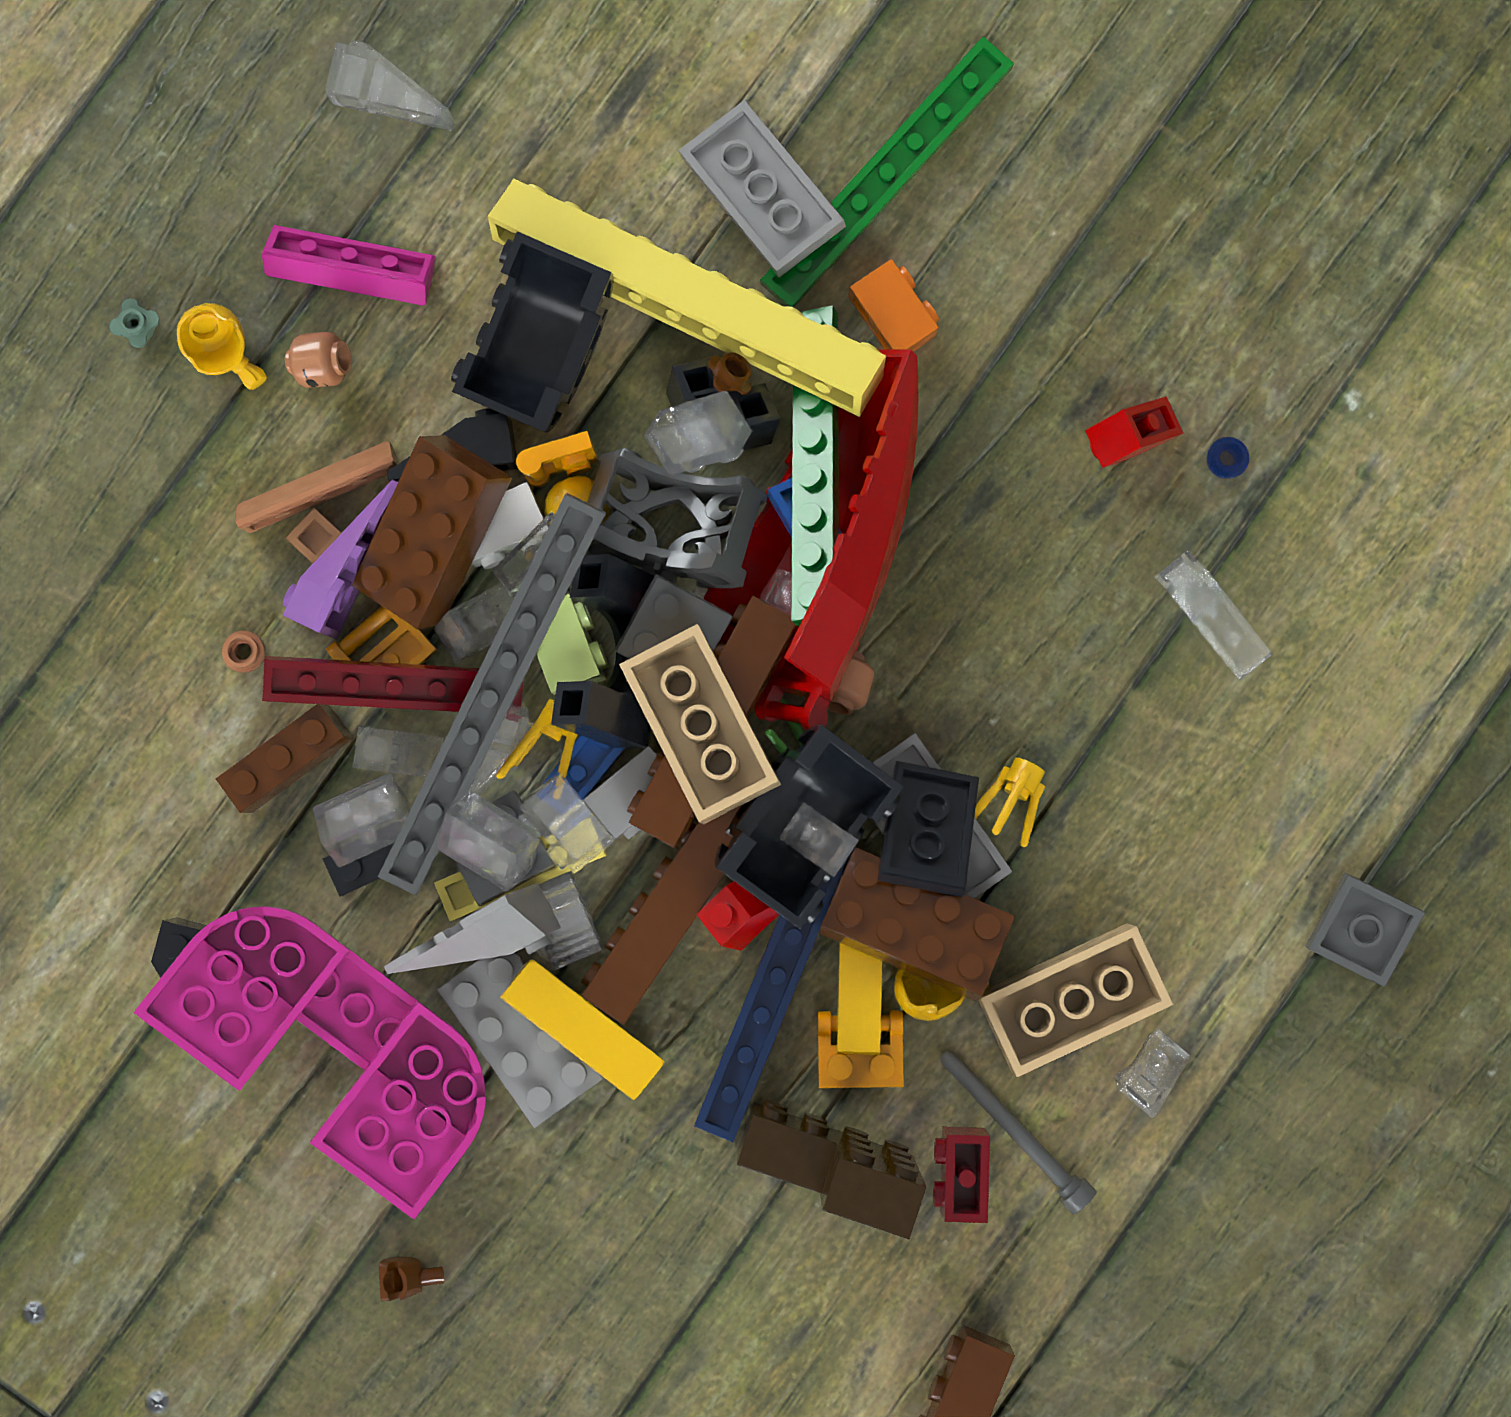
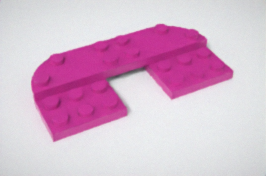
(268, 966)

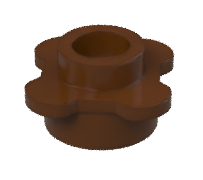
(731, 373)

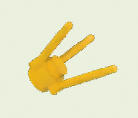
(540, 727)
(1021, 781)

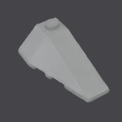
(496, 930)

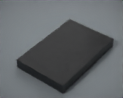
(929, 830)

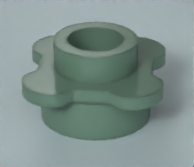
(146, 325)

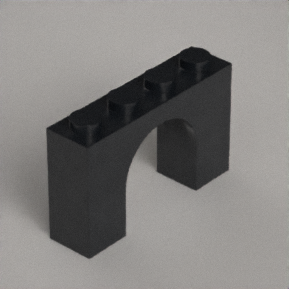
(585, 707)

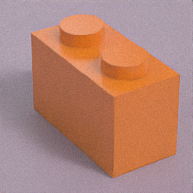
(893, 309)

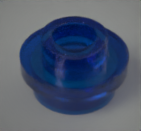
(1236, 449)

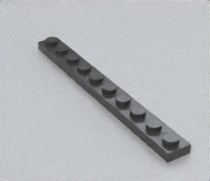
(493, 690)

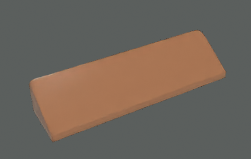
(316, 488)

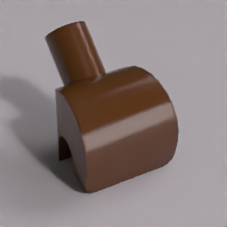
(403, 1277)

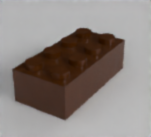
(431, 530)
(916, 929)

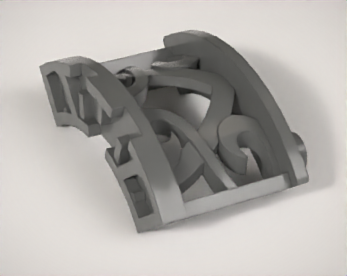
(707, 566)

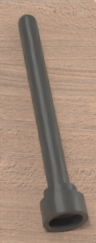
(1074, 1191)

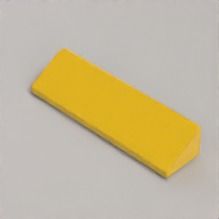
(582, 1029)

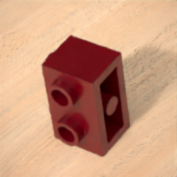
(964, 1174)

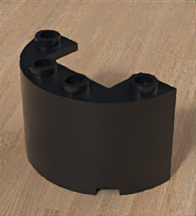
(538, 334)
(829, 780)

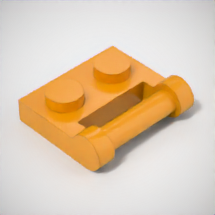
(566, 454)
(401, 646)
(860, 1069)

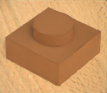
(313, 535)

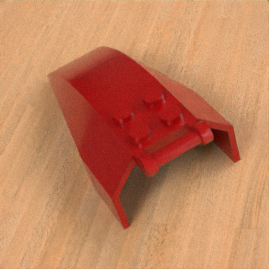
(873, 500)

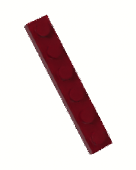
(368, 684)

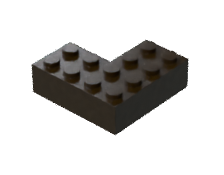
(851, 1173)

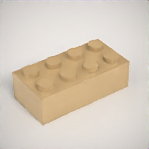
(700, 724)
(1074, 999)

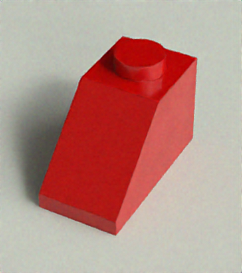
(1133, 431)
(736, 916)

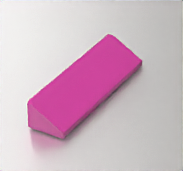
(348, 265)

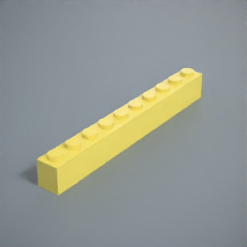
(698, 300)

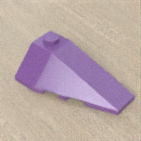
(325, 590)

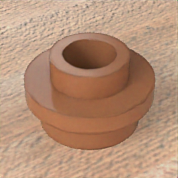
(231, 648)

